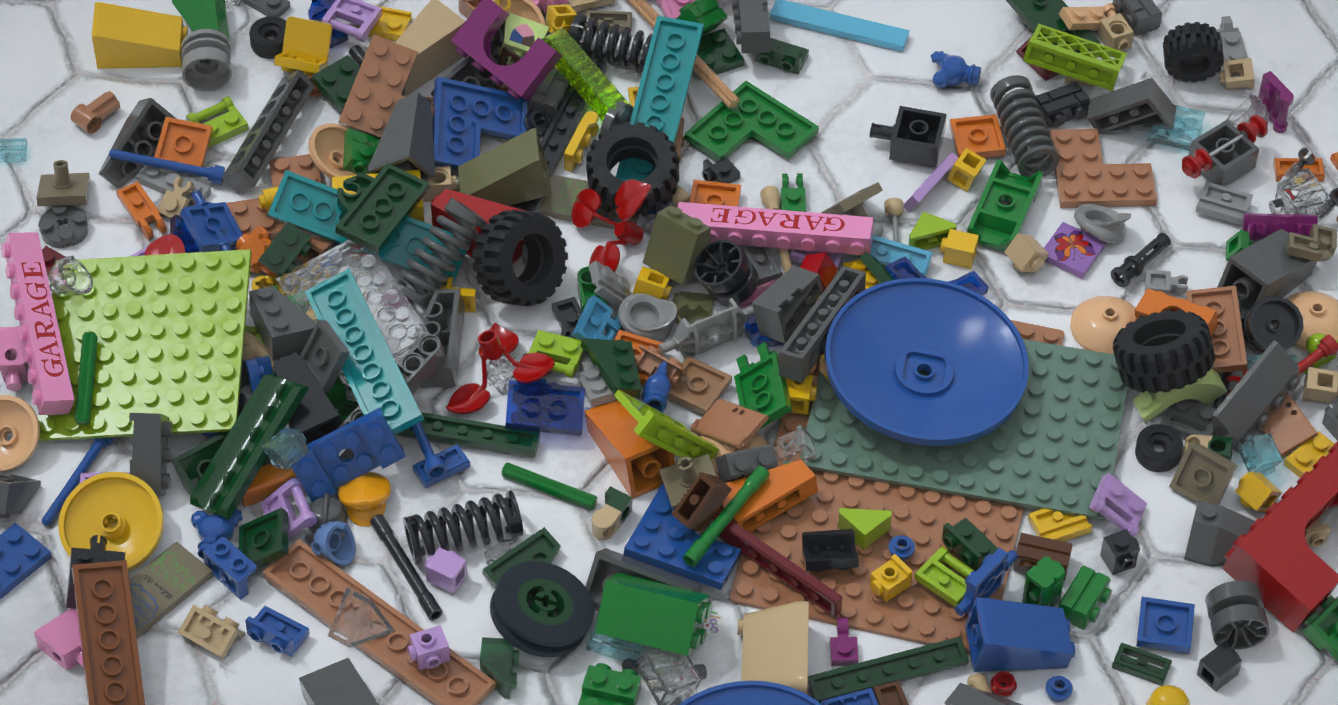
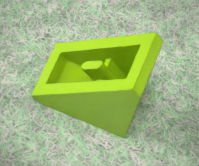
(930, 231)
(866, 523)

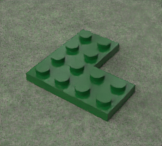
(756, 116)

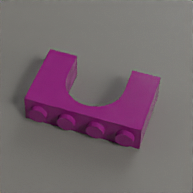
(475, 40)

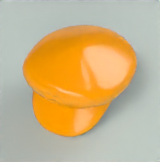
(365, 497)

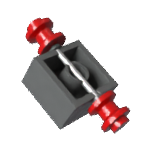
(1225, 151)

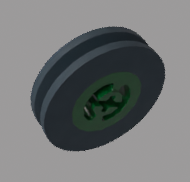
(532, 627)

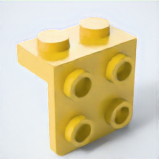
(305, 46)

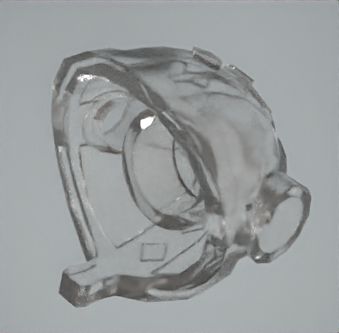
(1255, 106)
(66, 282)

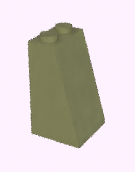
(508, 172)

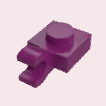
(843, 648)

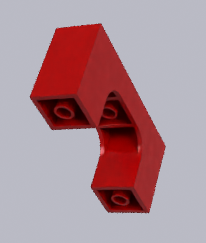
(1276, 549)

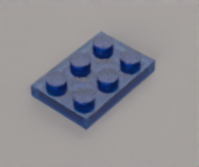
(545, 408)

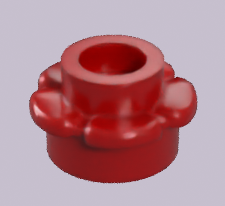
(1003, 678)

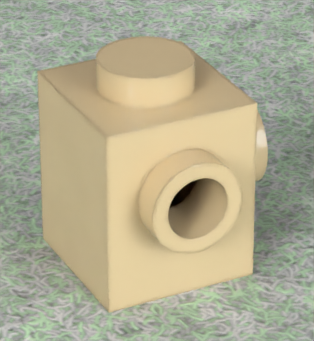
(1026, 253)

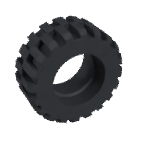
(633, 142)
(496, 251)
(1163, 351)

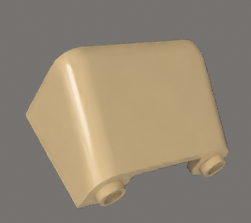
(776, 645)

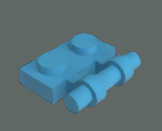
(596, 319)

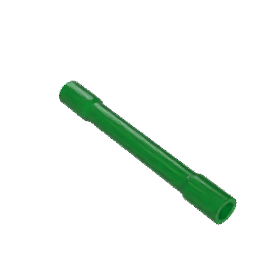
(701, 545)

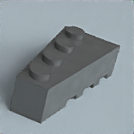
(752, 25)

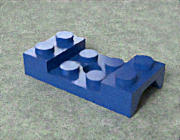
(367, 437)

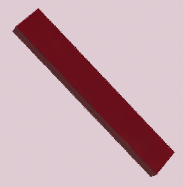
(782, 568)

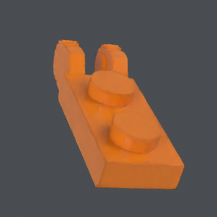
(141, 208)

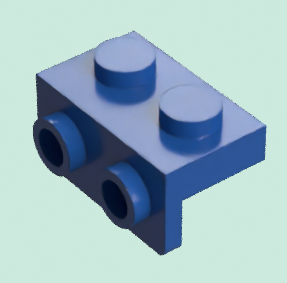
(277, 631)

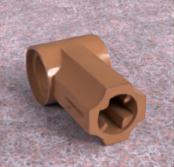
(90, 116)

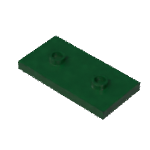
(1047, 14)

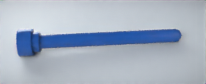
(213, 173)
(433, 465)
(74, 480)

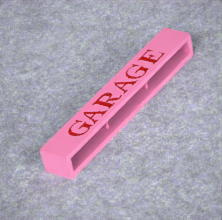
(785, 228)
(37, 323)

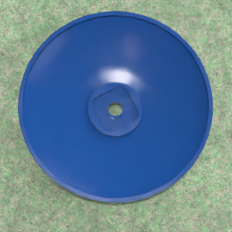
(932, 326)

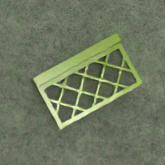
(1066, 61)
(665, 430)

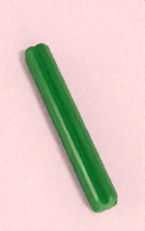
(86, 378)
(549, 486)

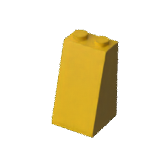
(136, 37)

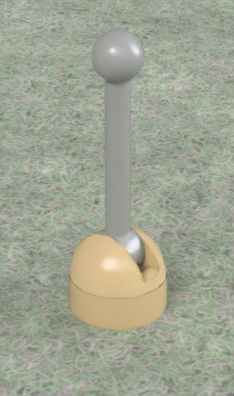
(680, 196)
(894, 208)

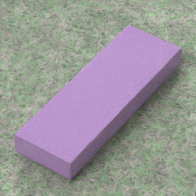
(928, 184)

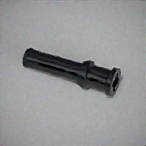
(1127, 269)

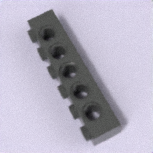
(268, 132)
(809, 338)

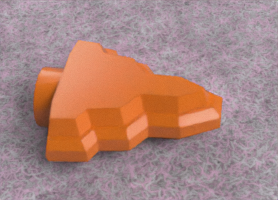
(258, 242)

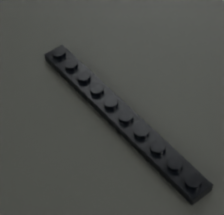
(561, 132)

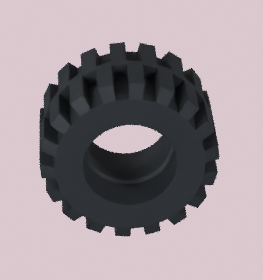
(1193, 52)

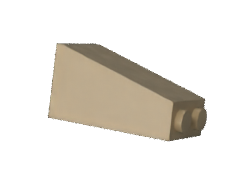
(431, 37)

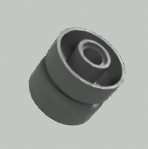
(1237, 615)

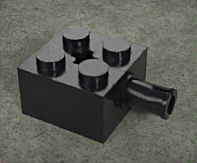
(914, 136)
(95, 554)

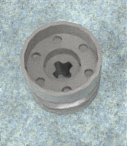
(206, 60)

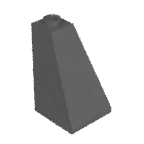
(407, 138)

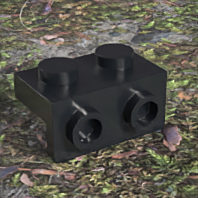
(829, 550)

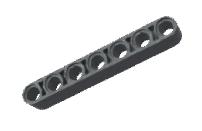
(416, 357)

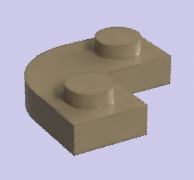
(1317, 247)

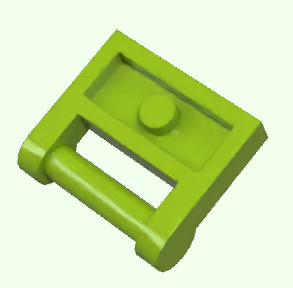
(224, 126)
(560, 349)
(942, 579)

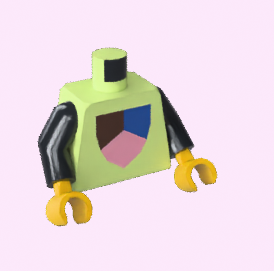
(520, 33)

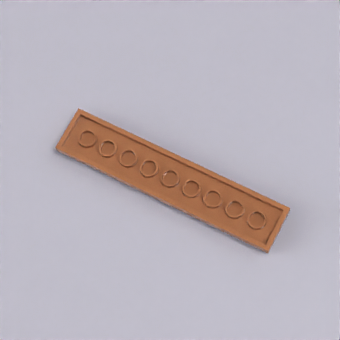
(320, 588)

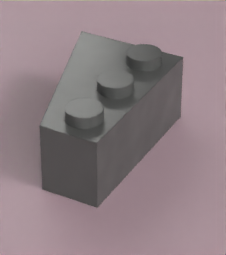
(1132, 107)
(786, 303)
(279, 322)
(151, 449)

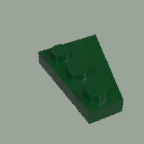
(537, 547)

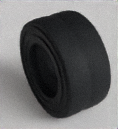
(266, 27)
(1164, 436)

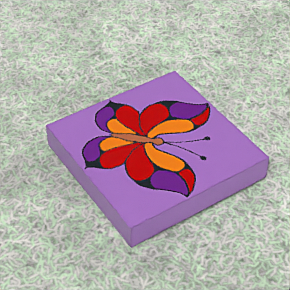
(1073, 250)

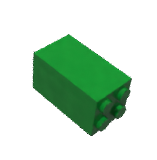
(653, 614)

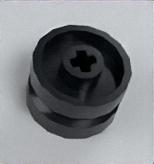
(1276, 312)

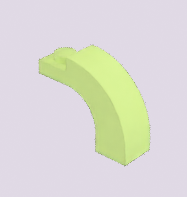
(1204, 390)

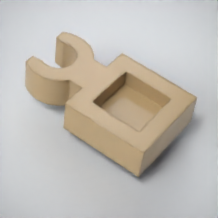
(174, 201)

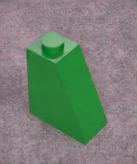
(204, 14)

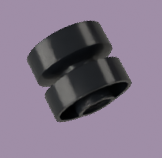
(726, 272)

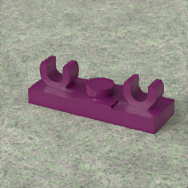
(1263, 225)

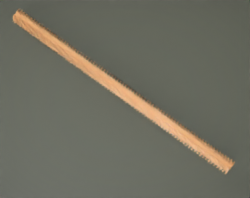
(700, 67)

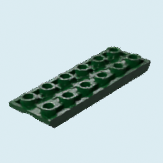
(242, 451)

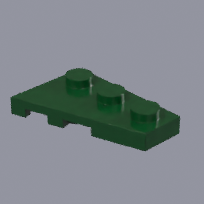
(616, 363)

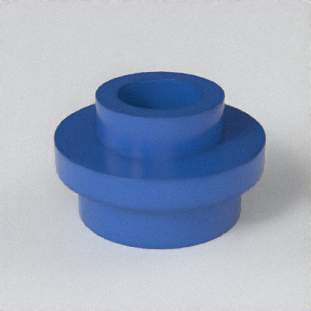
(905, 552)
(1056, 694)

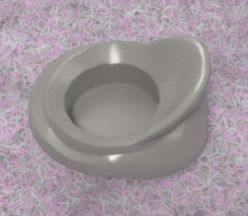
(1102, 222)
(647, 316)

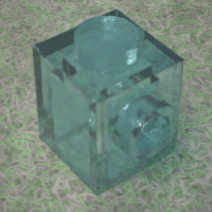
(286, 448)
(1260, 454)

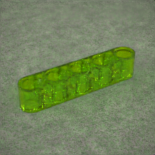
(584, 74)

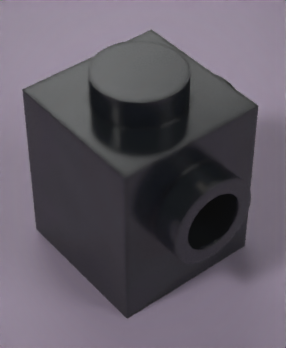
(1120, 551)

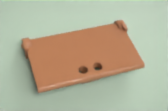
(730, 423)
(1289, 427)

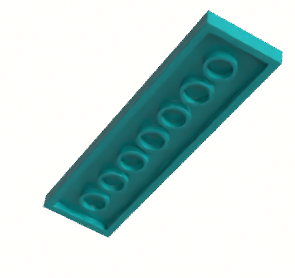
(663, 85)
(315, 210)
(370, 364)

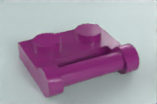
(1277, 100)

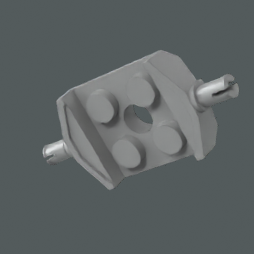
(708, 332)

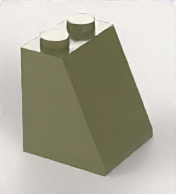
(676, 244)

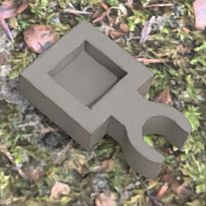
(1162, 281)

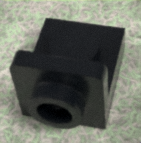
(721, 171)

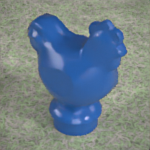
(954, 70)
(657, 389)
(213, 527)

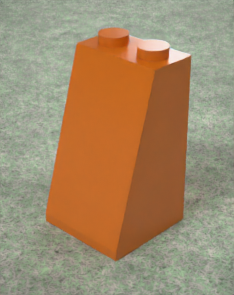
(629, 455)

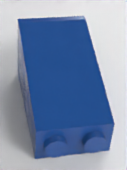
(1017, 636)

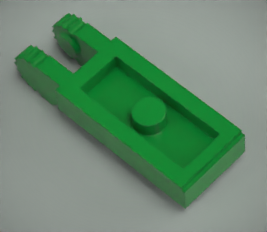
(793, 198)

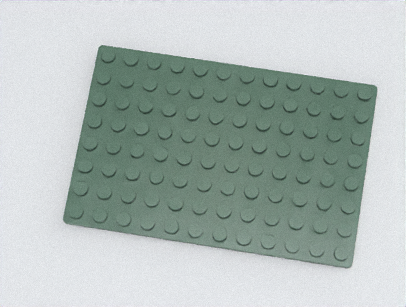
(1038, 459)

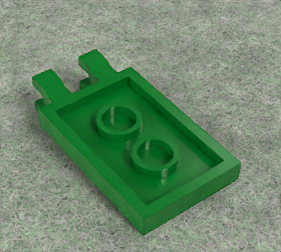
(761, 386)

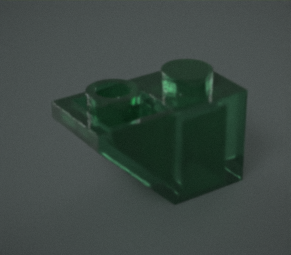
(498, 662)

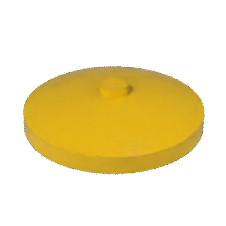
(117, 508)

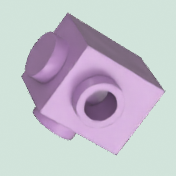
(446, 570)
(429, 648)

